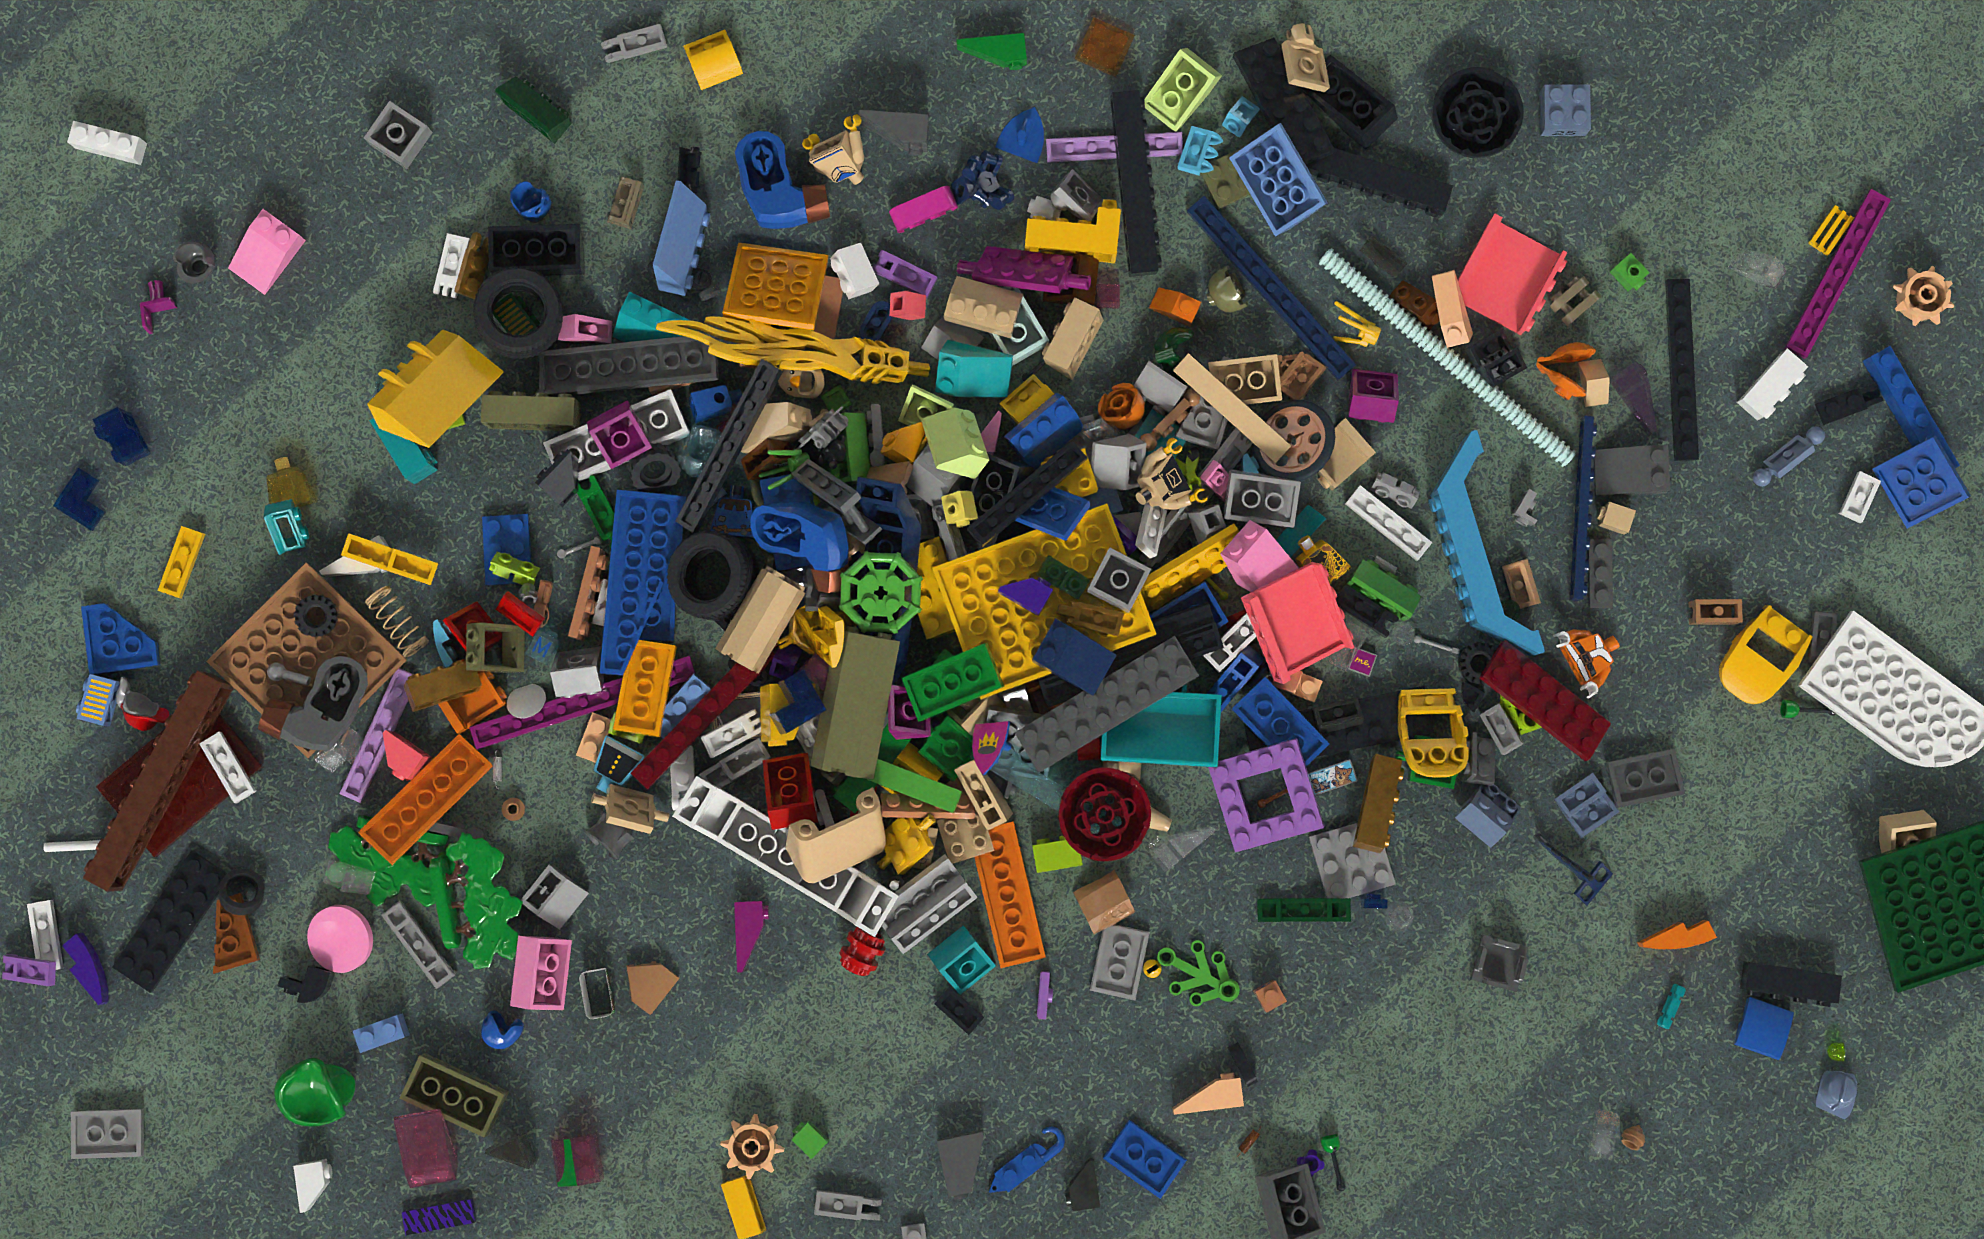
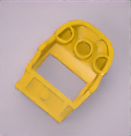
(1748, 673)
(1433, 756)

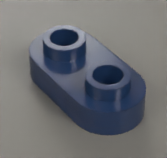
(876, 323)

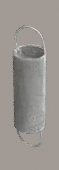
(1385, 565)
(497, 769)

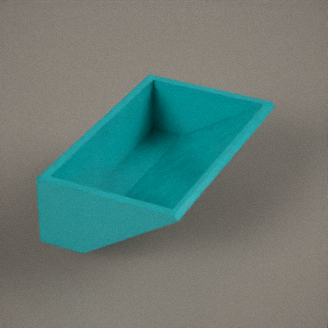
(1171, 731)

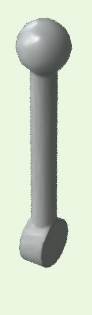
(562, 553)
(1418, 639)

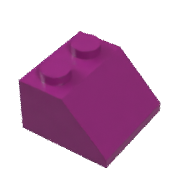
(1373, 396)
(618, 434)

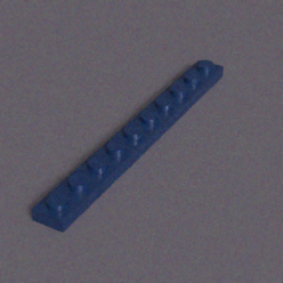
(1271, 288)

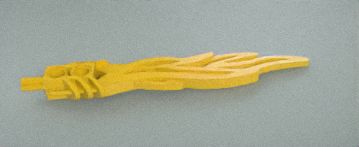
(786, 347)

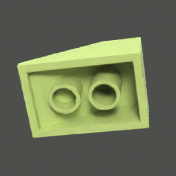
(1181, 89)

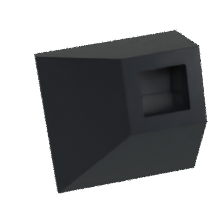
(561, 478)

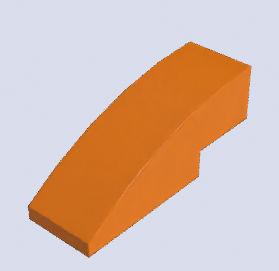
(1679, 936)

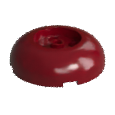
(1129, 804)

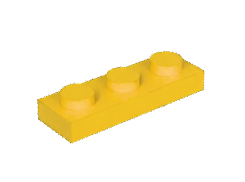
(181, 562)

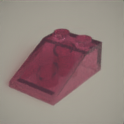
(426, 1148)

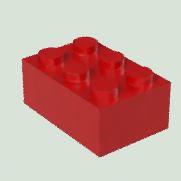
(789, 790)

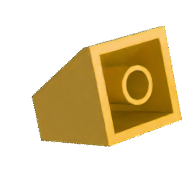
(770, 700)

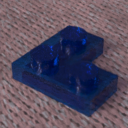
(74, 500)

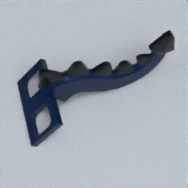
(1581, 873)

